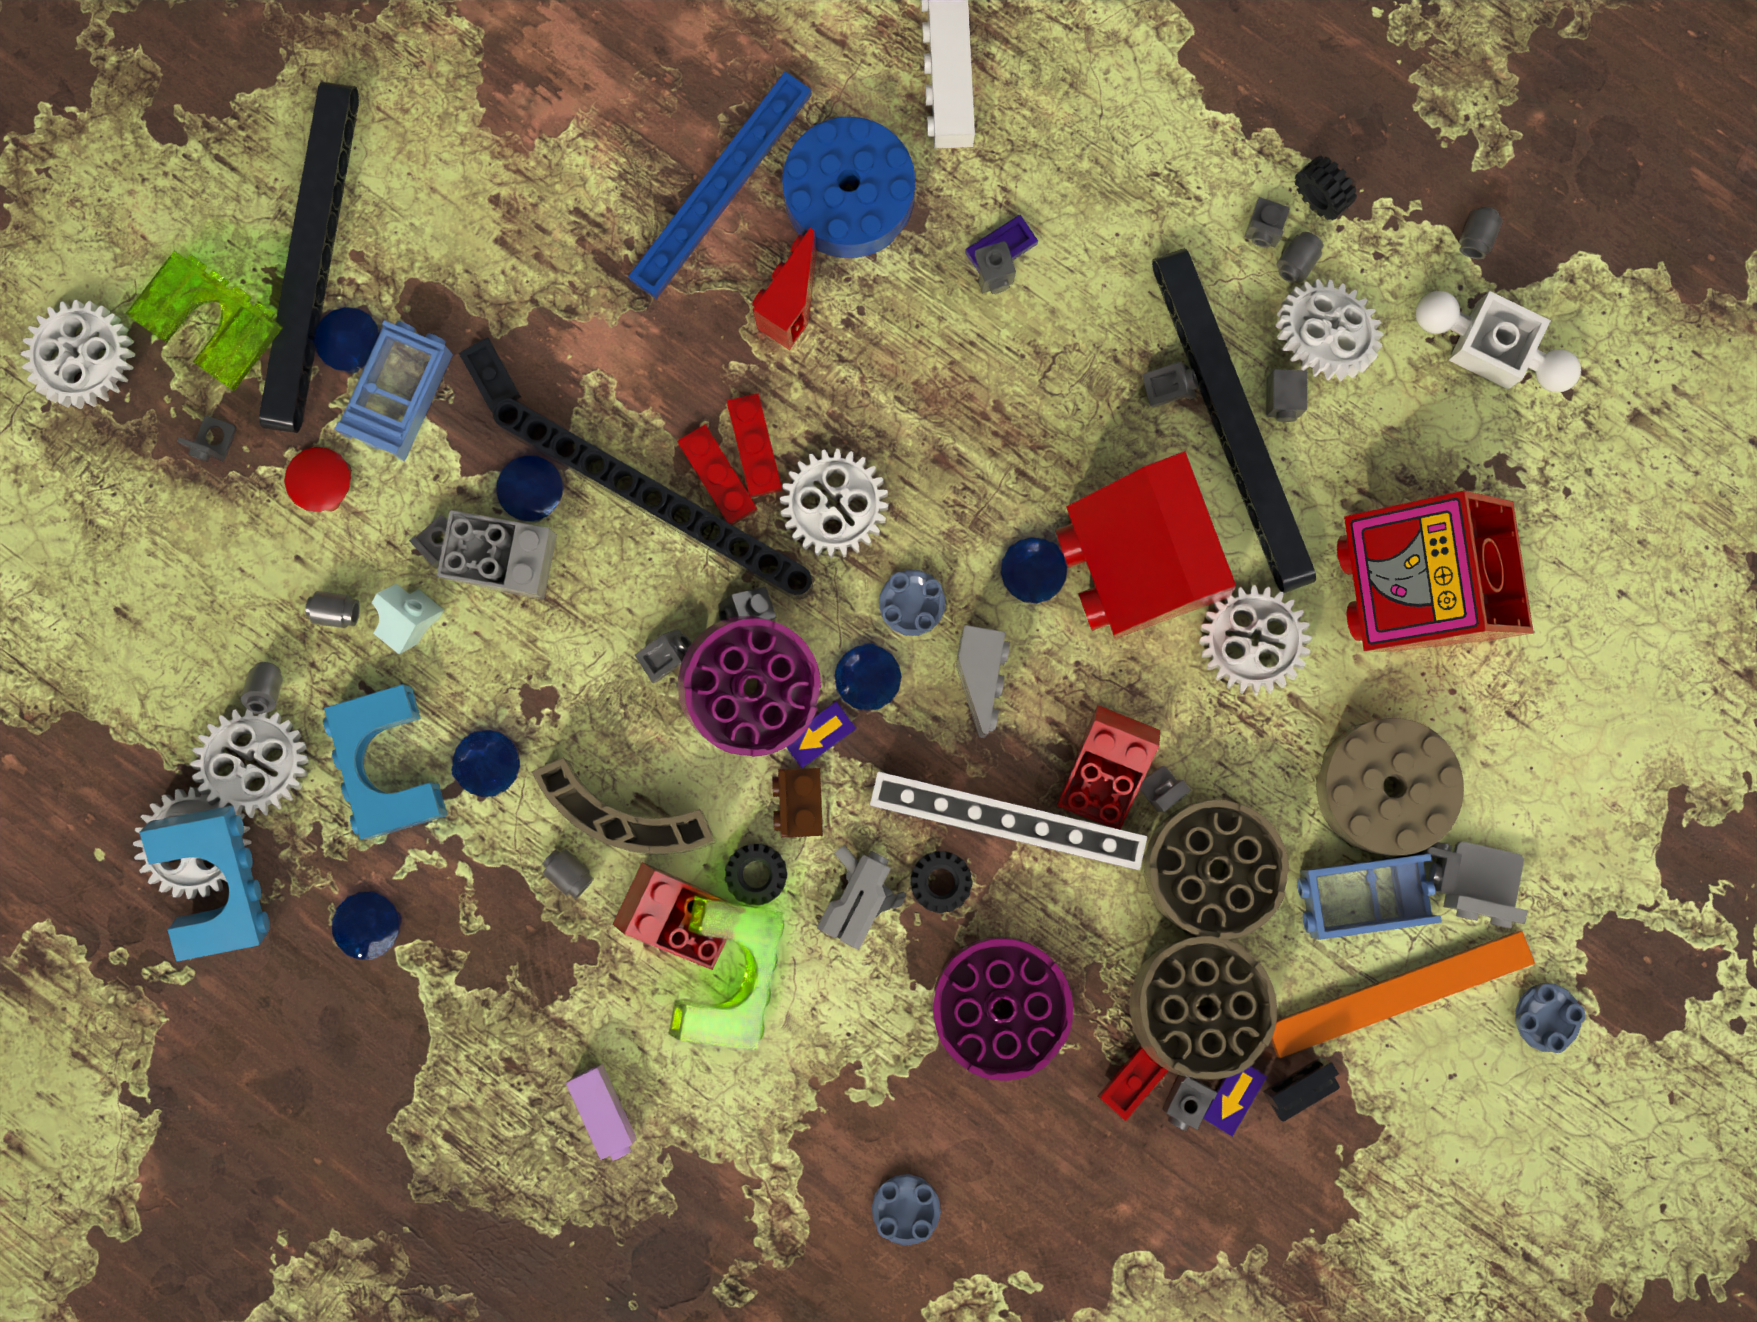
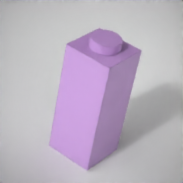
(602, 1113)

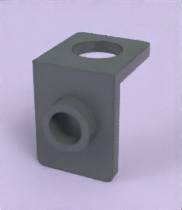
(202, 449)

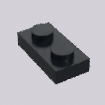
(489, 373)

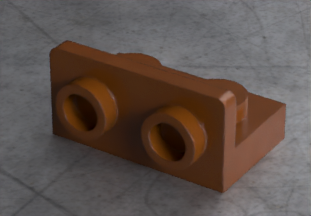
(799, 802)

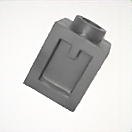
(1267, 223)
(1170, 384)
(663, 654)
(1163, 789)
(1446, 869)

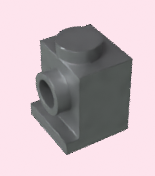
(426, 543)
(1182, 1091)

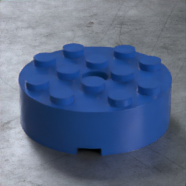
(853, 154)

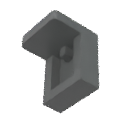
(995, 268)
(747, 603)

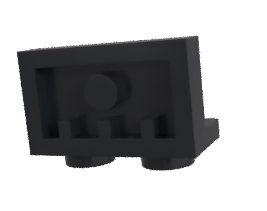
(1302, 1088)

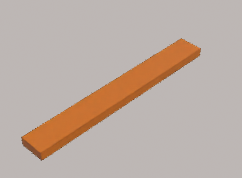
(1401, 993)

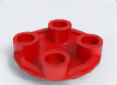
(318, 479)

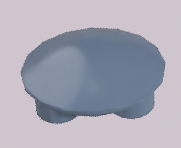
(912, 602)
(1548, 1017)
(906, 1209)

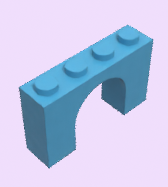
(352, 729)
(218, 839)

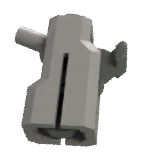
(862, 899)

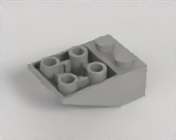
(497, 554)
(978, 666)

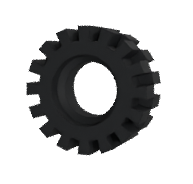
(1325, 187)
(748, 894)
(956, 896)

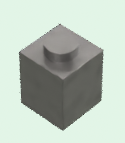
(1286, 394)

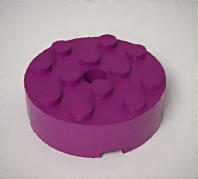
(714, 680)
(1010, 1044)

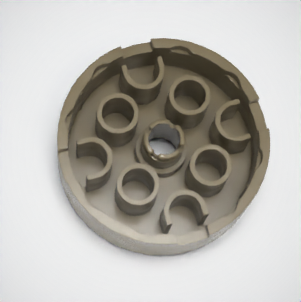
(1424, 794)
(1252, 876)
(1239, 1003)

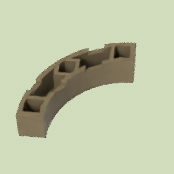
(617, 828)

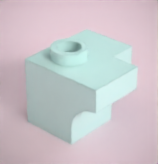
(404, 617)

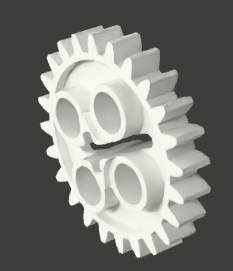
(1329, 330)
(59, 333)
(811, 521)
(1261, 611)
(233, 788)
(191, 873)

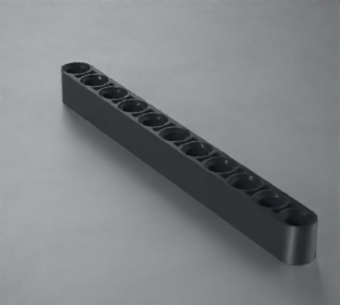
(309, 257)
(1233, 421)
(641, 487)

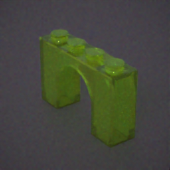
(243, 328)
(740, 1018)

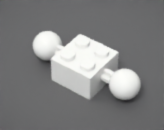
(1499, 340)

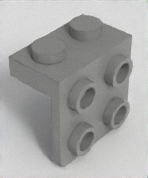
(1487, 885)

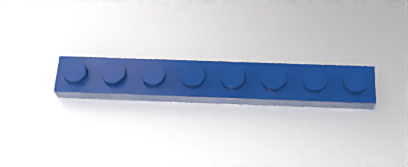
(720, 185)

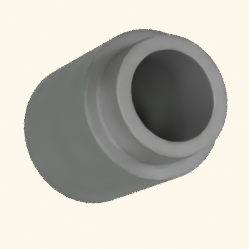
(1480, 232)
(1300, 257)
(332, 609)
(262, 688)
(567, 873)

